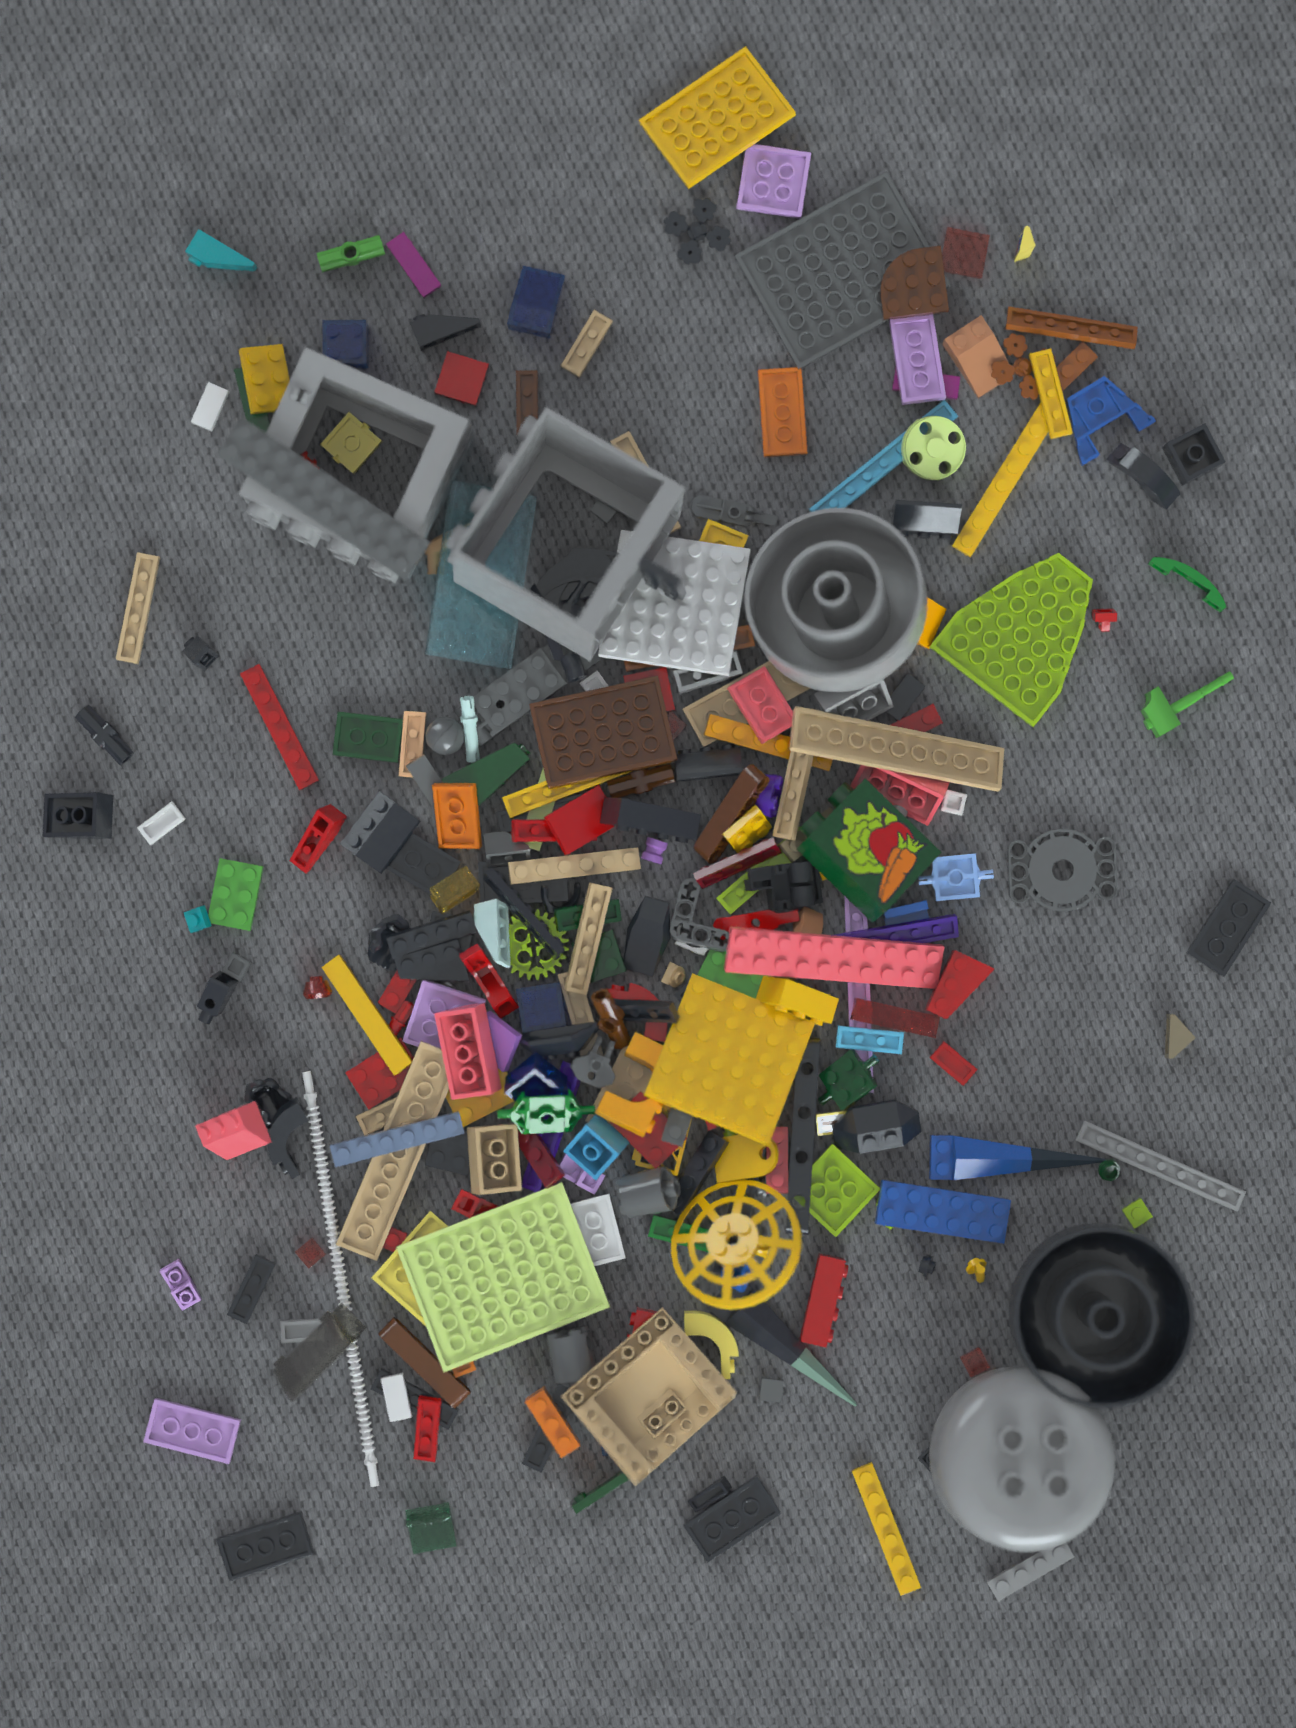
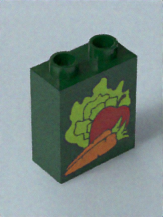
(866, 848)

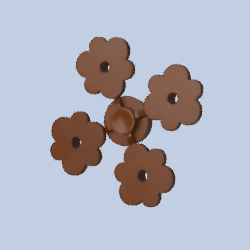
(1021, 367)

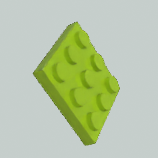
(837, 1190)

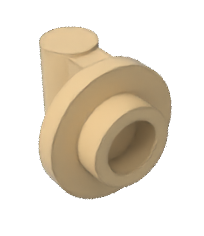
(673, 975)

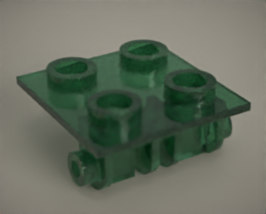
(430, 1528)

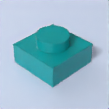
(197, 919)

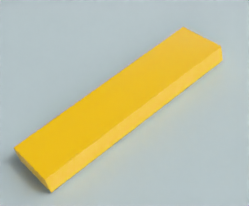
(1050, 393)

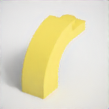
(712, 1327)

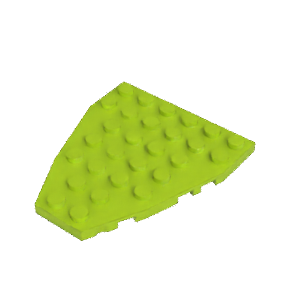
(1021, 635)

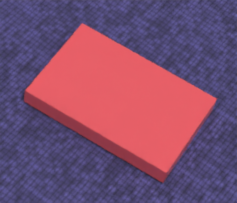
(762, 704)

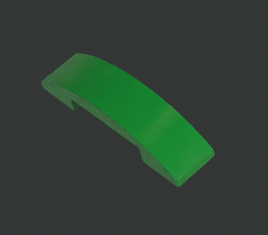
(1212, 595)

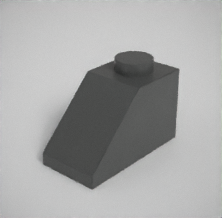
(502, 850)

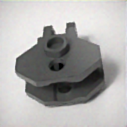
(595, 1063)

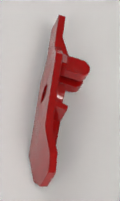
(768, 920)

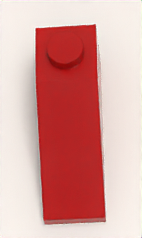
(317, 837)

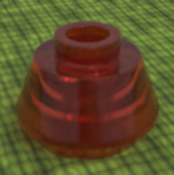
(317, 988)

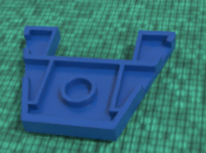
(1097, 407)

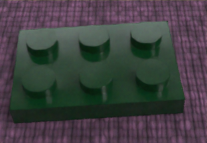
(367, 737)

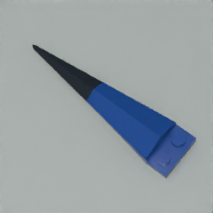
(967, 1158)

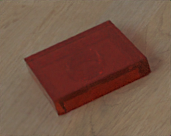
(964, 252)

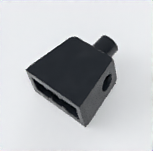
(219, 988)

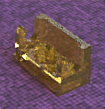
(454, 889)

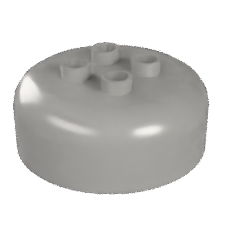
(836, 599)
(1021, 1459)

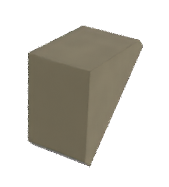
(1176, 1036)

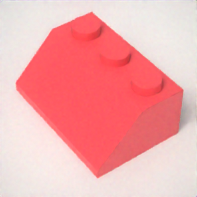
(234, 1132)

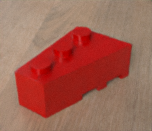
(956, 983)

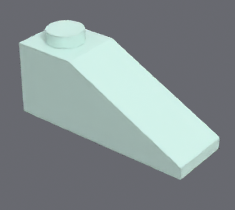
(493, 926)

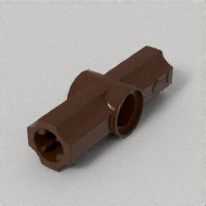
(641, 781)
(611, 1018)

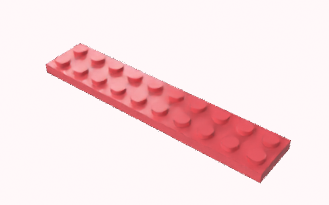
(833, 958)

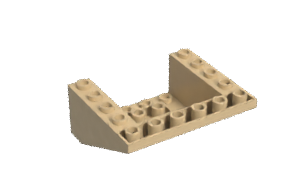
(649, 1396)

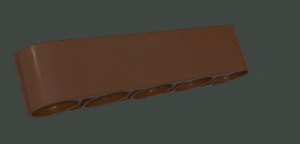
(736, 803)
(424, 1362)

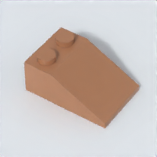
(974, 352)

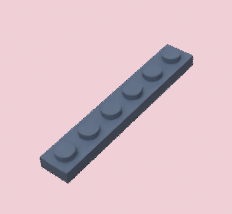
(397, 1139)

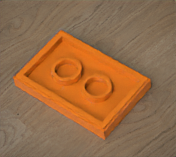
(457, 815)

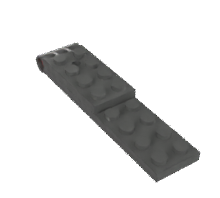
(526, 683)

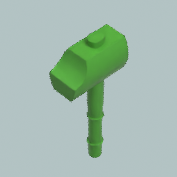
(1161, 715)

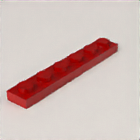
(279, 727)

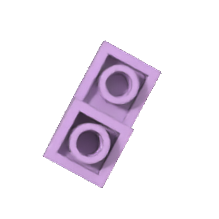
(180, 1284)

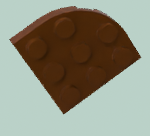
(914, 285)

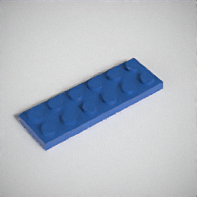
(942, 1211)

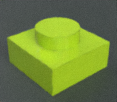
(1137, 1213)

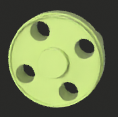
(933, 447)

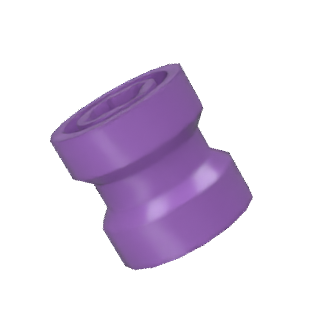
(654, 850)

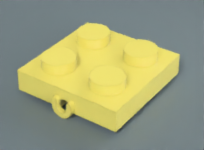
(351, 443)

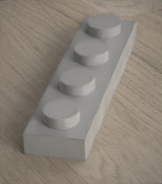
(1028, 1570)

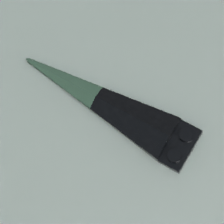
(769, 1331)

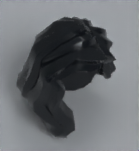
(377, 945)
(268, 1097)

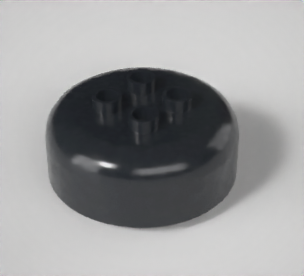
(1102, 1314)

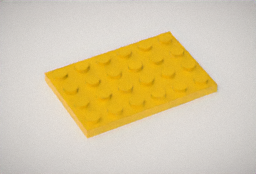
(717, 117)

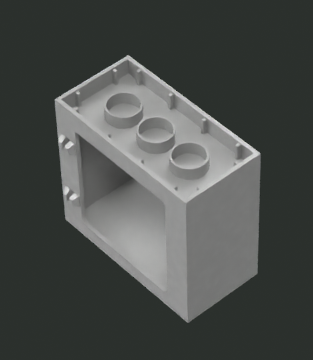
(601, 471)

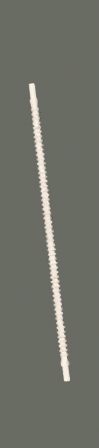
(310, 1097)

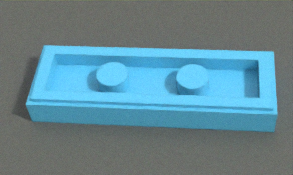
(869, 1039)

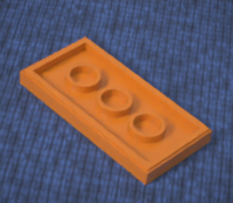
(782, 412)

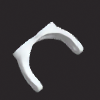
(701, 951)

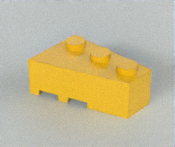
(797, 999)

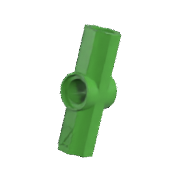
(365, 250)

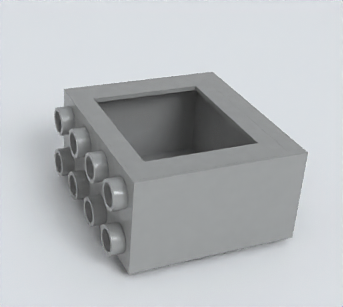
(328, 383)

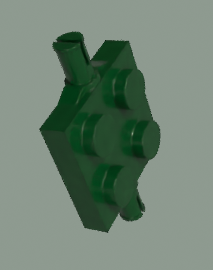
(848, 1080)

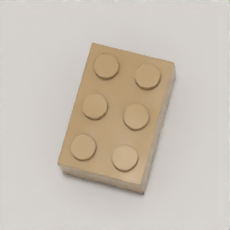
(494, 1159)

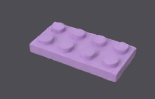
(917, 359)
(192, 1430)

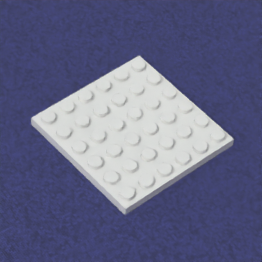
(690, 632)

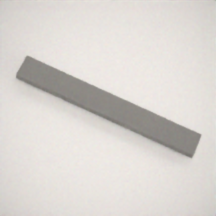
(1160, 1166)

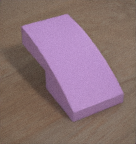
(578, 1176)

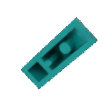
(214, 254)

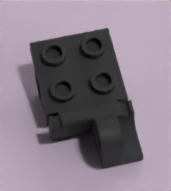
(787, 884)

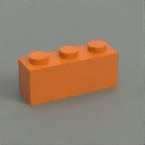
(552, 1422)

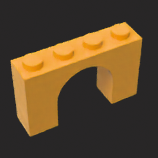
(634, 1115)

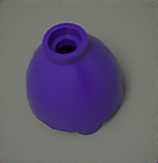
(769, 798)

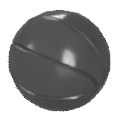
(445, 735)

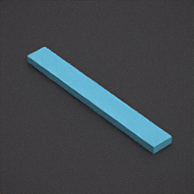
(875, 468)

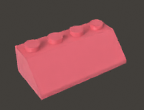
(915, 793)
(468, 1051)

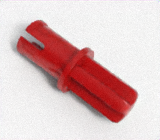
(400, 1018)

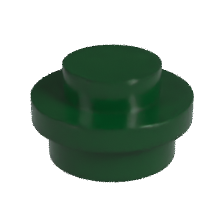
(1109, 1170)

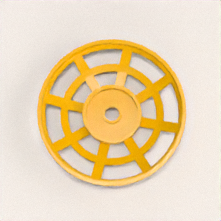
(742, 1251)

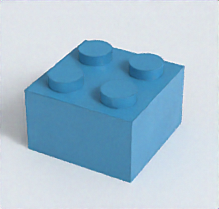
(596, 1146)

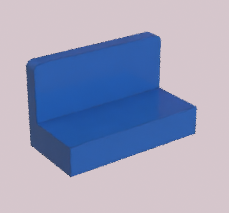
(906, 913)

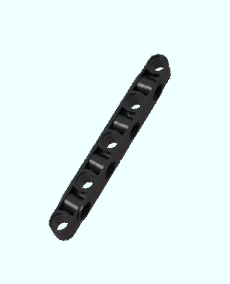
(803, 1135)

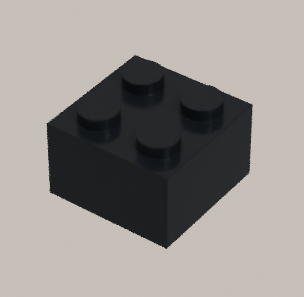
(1193, 454)

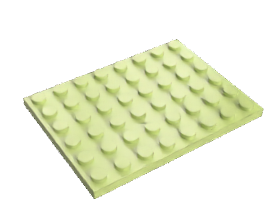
(502, 1277)

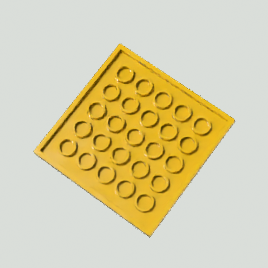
(729, 1059)

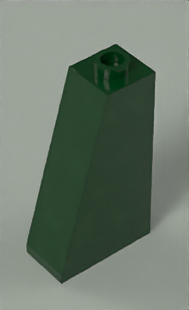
(491, 771)

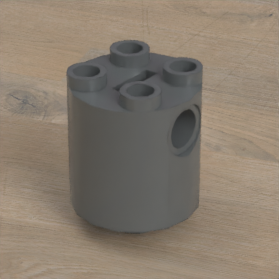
(648, 1192)
(571, 1354)

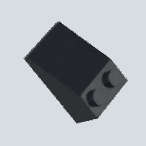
(78, 815)

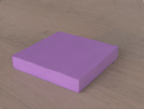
(504, 1040)

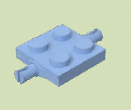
(955, 877)

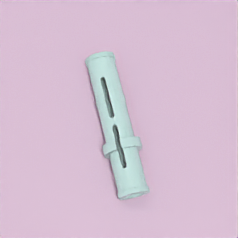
(470, 731)

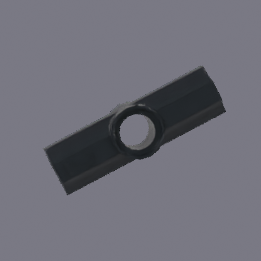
(104, 734)

